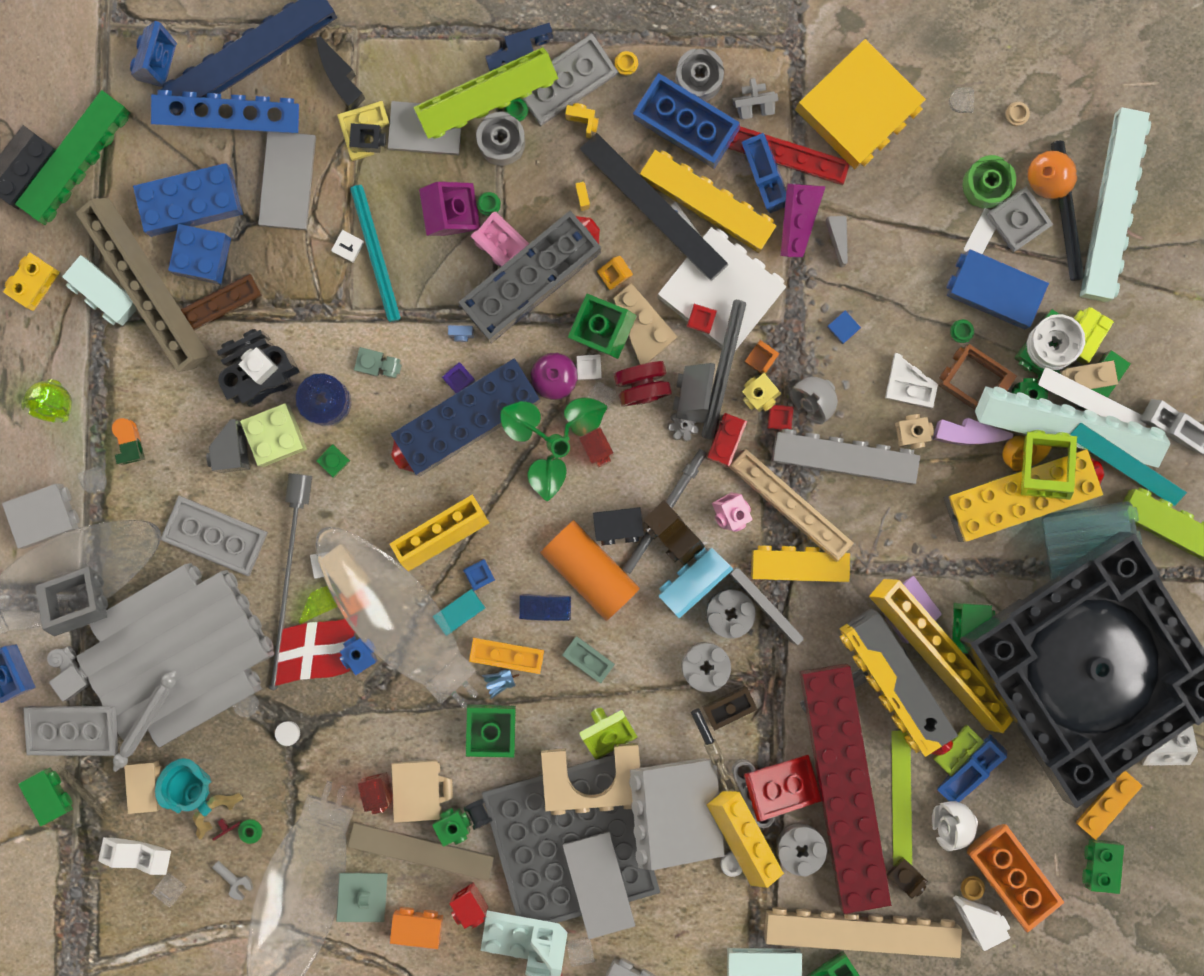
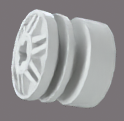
(1059, 329)

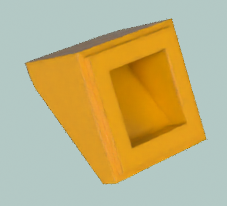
(614, 272)

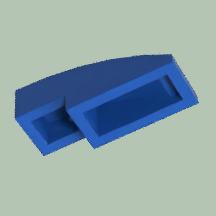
(765, 172)
(974, 770)

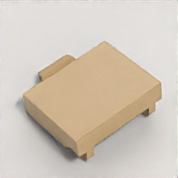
(417, 790)

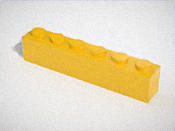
(708, 201)

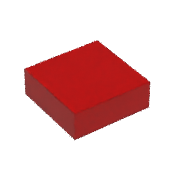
(701, 318)
(780, 417)

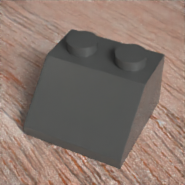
(694, 392)
(229, 449)

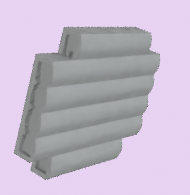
(182, 627)

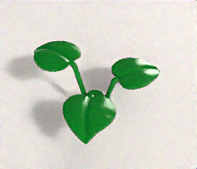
(522, 418)

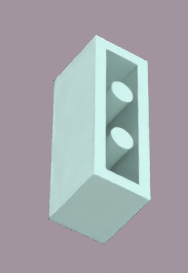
(99, 291)
(764, 962)

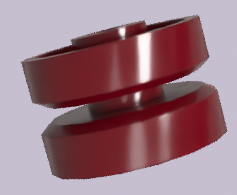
(642, 379)

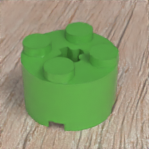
(998, 172)

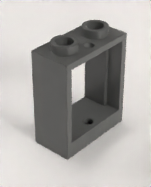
(49, 608)

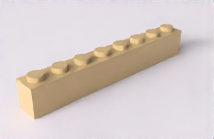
(863, 933)

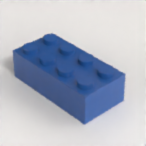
(686, 121)
(188, 199)

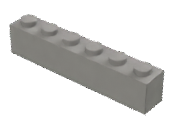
(845, 458)

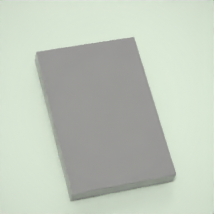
(408, 134)

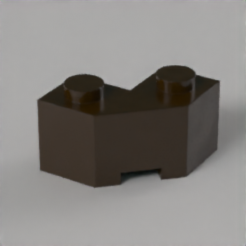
(673, 533)

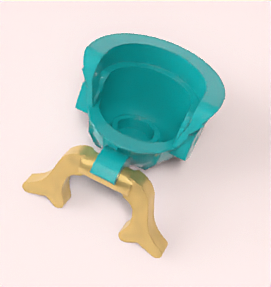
(185, 788)

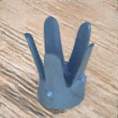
(499, 681)

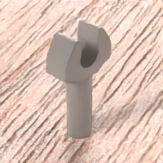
(233, 881)

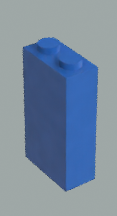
(996, 289)

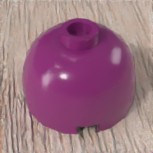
(554, 376)

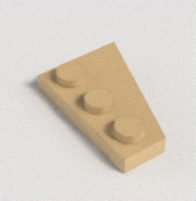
(649, 332)

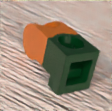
(129, 442)

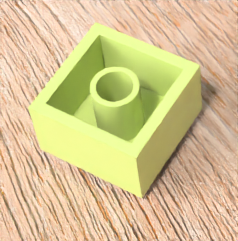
(273, 435)

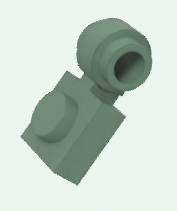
(371, 362)

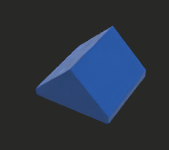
(13, 674)

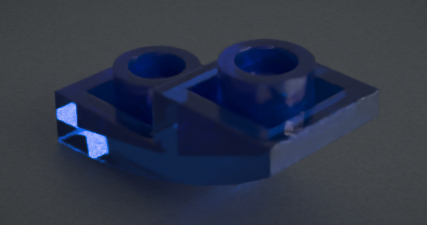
(545, 607)

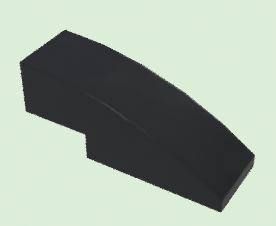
(340, 75)

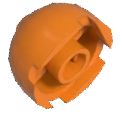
(1052, 174)

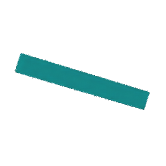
(1128, 464)

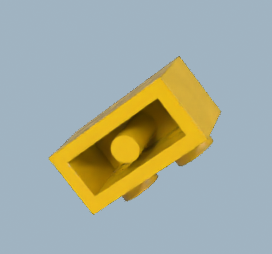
(30, 281)

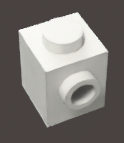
(257, 365)

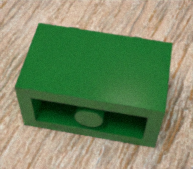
(46, 796)

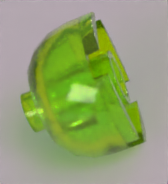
(48, 401)

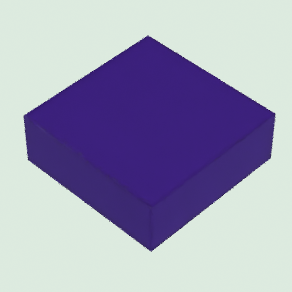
(458, 378)

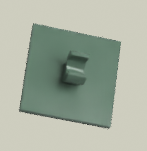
(361, 897)

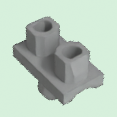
(745, 103)

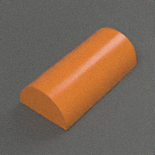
(590, 570)
(1014, 876)

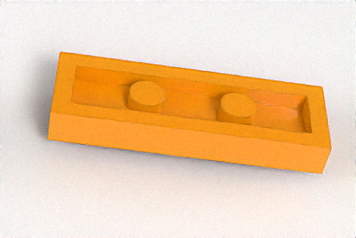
(506, 655)
(1108, 805)

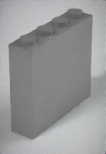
(673, 814)

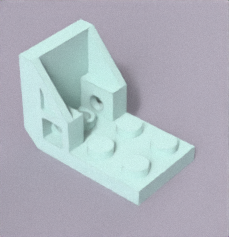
(527, 940)

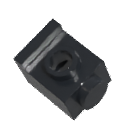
(360, 132)

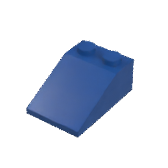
(153, 55)

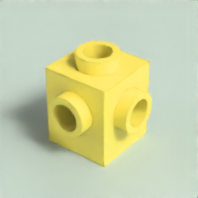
(754, 386)

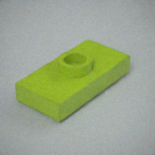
(963, 747)

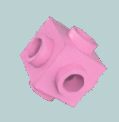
(732, 512)

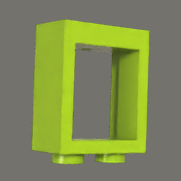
(1048, 488)

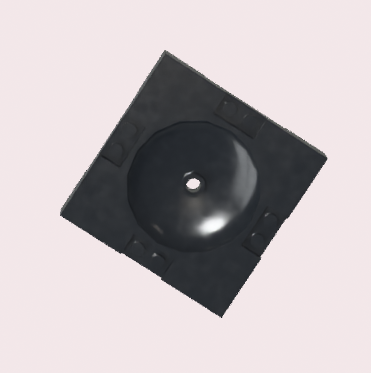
(1045, 659)

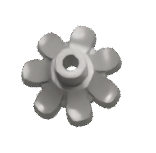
(680, 430)

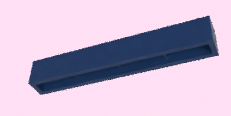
(252, 50)

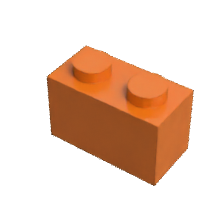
(416, 928)

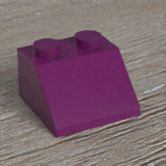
(449, 208)

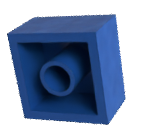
(199, 254)

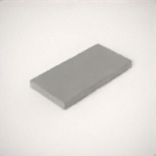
(579, 73)
(287, 180)
(214, 535)
(766, 606)
(71, 730)
(598, 885)

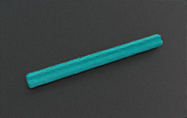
(375, 253)

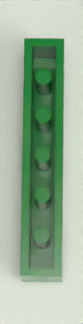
(73, 158)

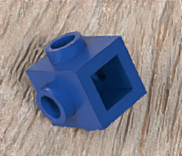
(351, 661)

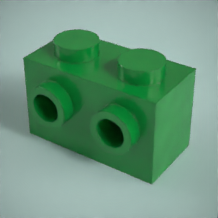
(1103, 866)

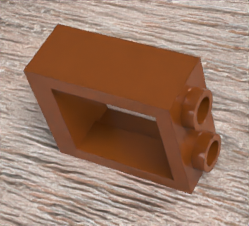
(960, 355)

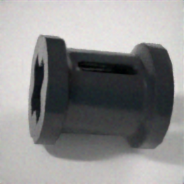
(478, 814)

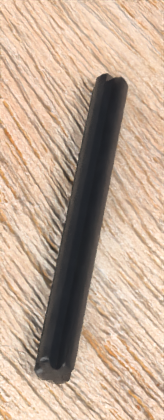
(1069, 227)

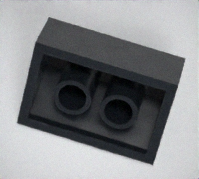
(21, 163)

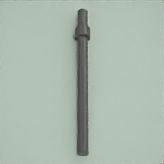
(689, 472)

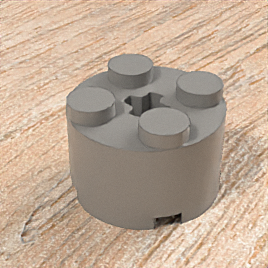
(699, 62)
(513, 134)
(735, 626)
(716, 676)
(801, 863)

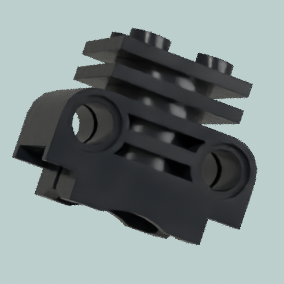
(247, 389)

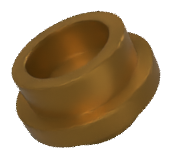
(972, 888)

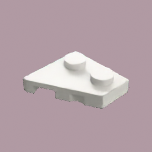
(909, 384)

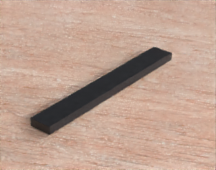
(654, 207)

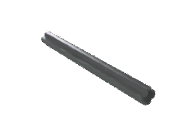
(723, 368)

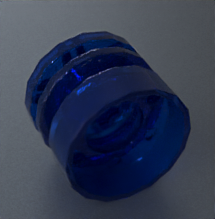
(328, 413)

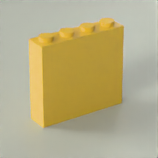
(860, 105)

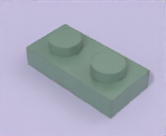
(588, 659)

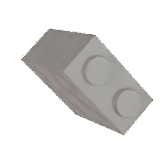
(41, 515)

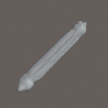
(144, 720)

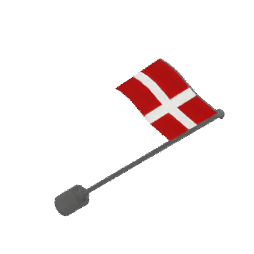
(311, 647)

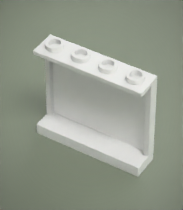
(740, 280)

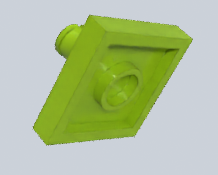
(607, 732)

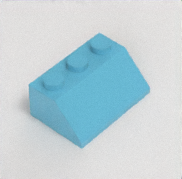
(694, 581)

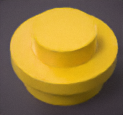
(626, 63)

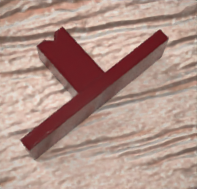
(225, 828)

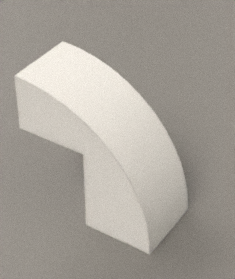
(134, 854)

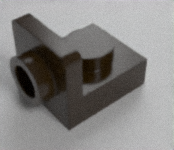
(908, 878)

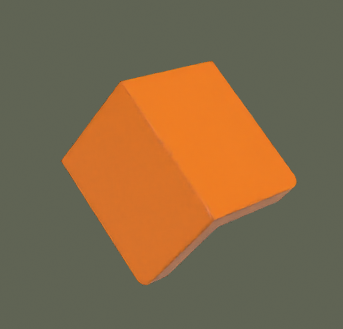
(761, 357)

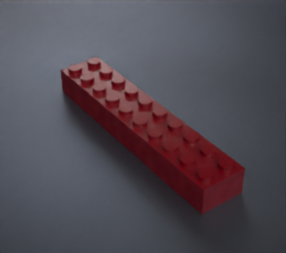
(845, 788)

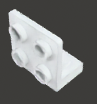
(1177, 751)

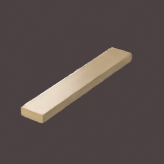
(791, 505)

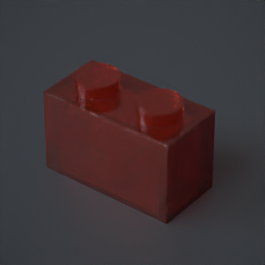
(596, 447)
(375, 793)

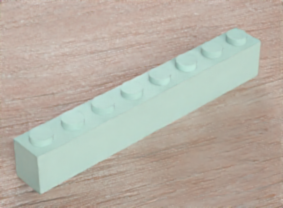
(1114, 205)
(1026, 414)

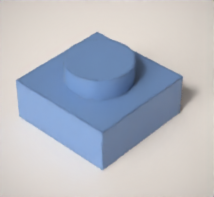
(460, 333)

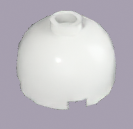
(955, 825)

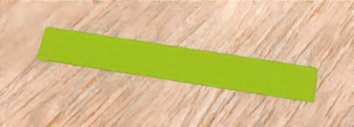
(901, 798)

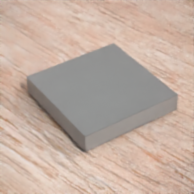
(1019, 219)

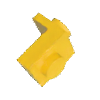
(580, 114)

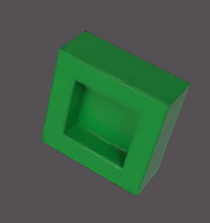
(333, 460)

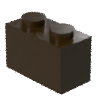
(729, 708)

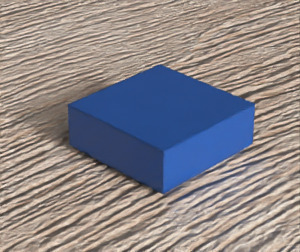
(843, 327)
(479, 574)

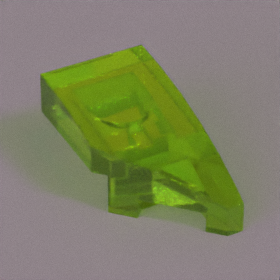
(317, 604)

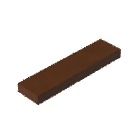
(221, 302)

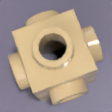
(906, 433)

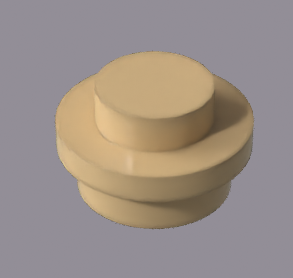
(1017, 113)

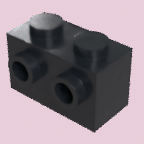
(618, 525)

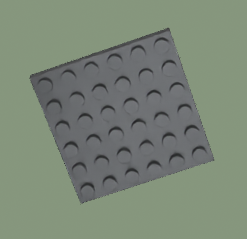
(533, 842)

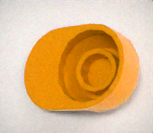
(1013, 453)

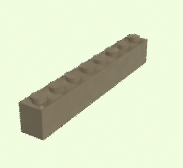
(142, 284)

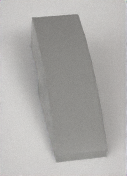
(1175, 424)

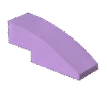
(969, 433)

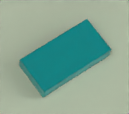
(462, 609)

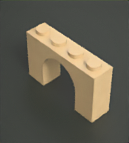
(562, 796)

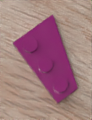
(799, 217)

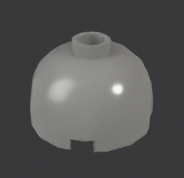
(816, 397)

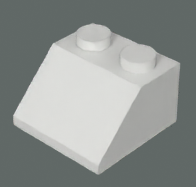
(984, 924)

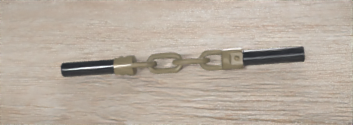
(712, 749)

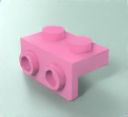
(499, 239)

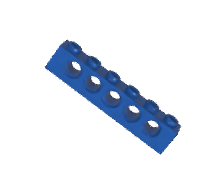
(163, 116)

